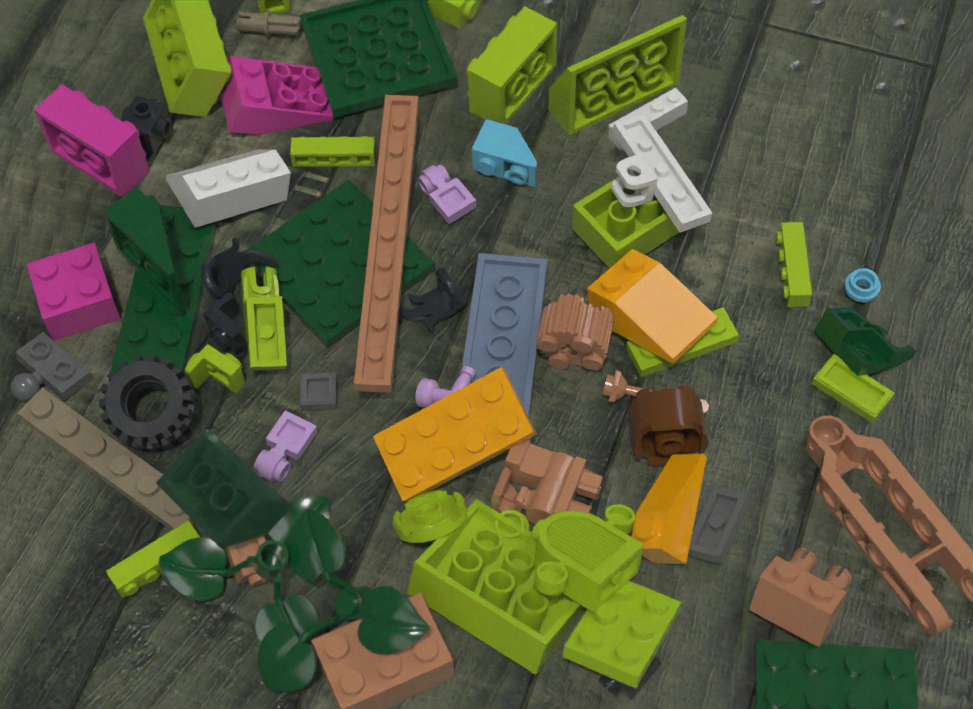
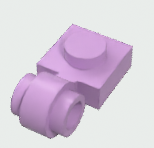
(447, 196)
(287, 438)

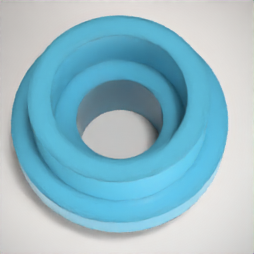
(865, 278)

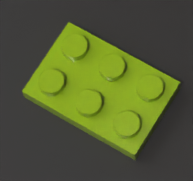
(623, 633)

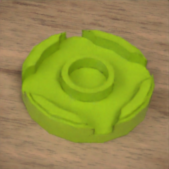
(430, 516)

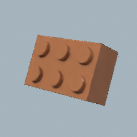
(378, 680)

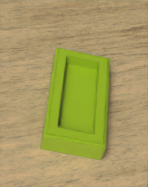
(856, 392)

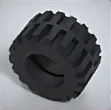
(132, 380)

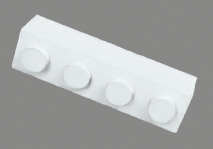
(658, 112)

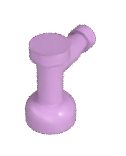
(429, 391)

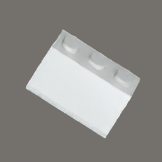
(231, 186)

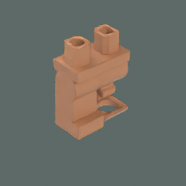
(552, 475)

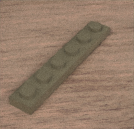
(101, 456)

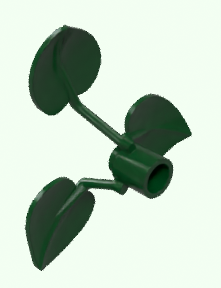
(198, 571)
(386, 613)

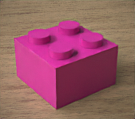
(73, 291)

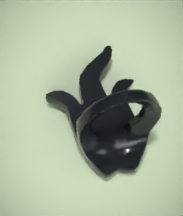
(227, 268)
(437, 303)

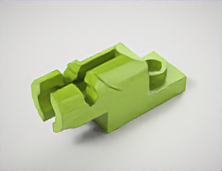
(263, 320)

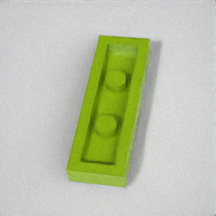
(719, 336)

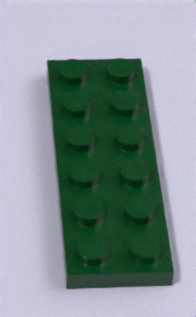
(149, 319)

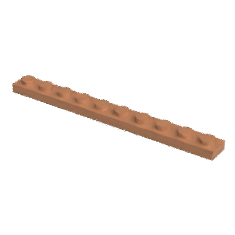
(387, 246)

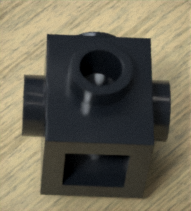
(150, 119)

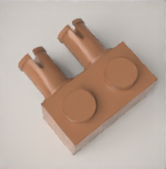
(798, 599)

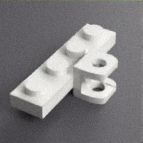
(655, 173)

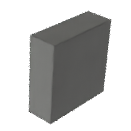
(318, 391)

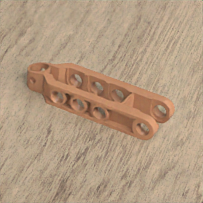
(843, 451)

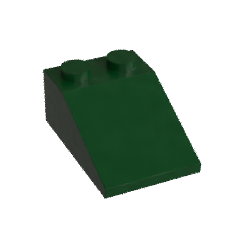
(144, 243)

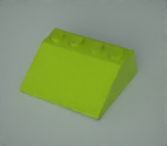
(618, 77)
(490, 588)

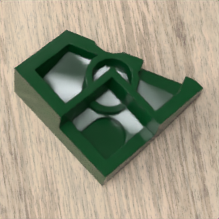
(860, 342)

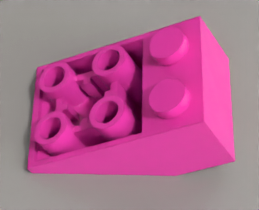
(272, 96)

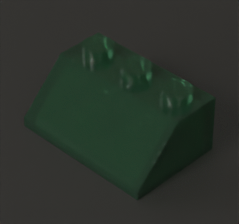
(222, 492)

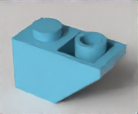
(504, 154)

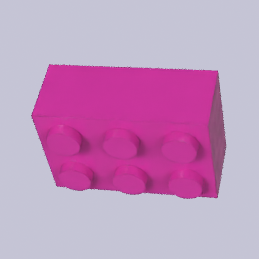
(92, 139)

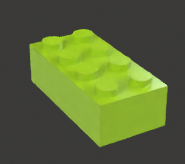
(187, 54)

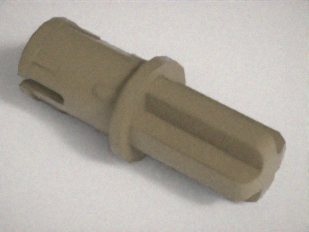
(268, 23)

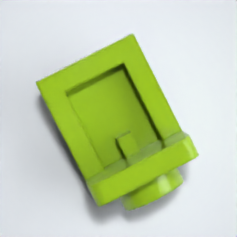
(221, 367)

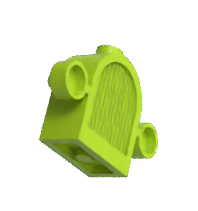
(586, 554)

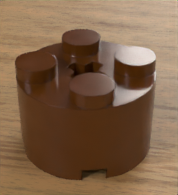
(667, 424)

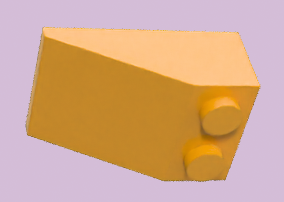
(651, 306)

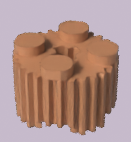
(574, 333)

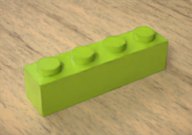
(333, 151)
(794, 264)
(143, 565)

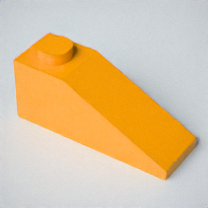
(669, 510)

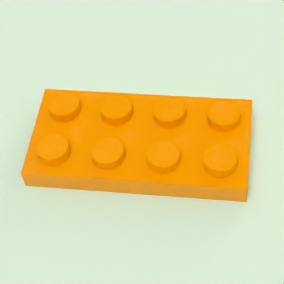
(454, 435)

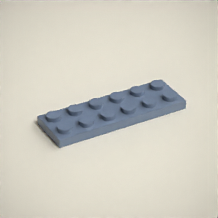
(506, 319)

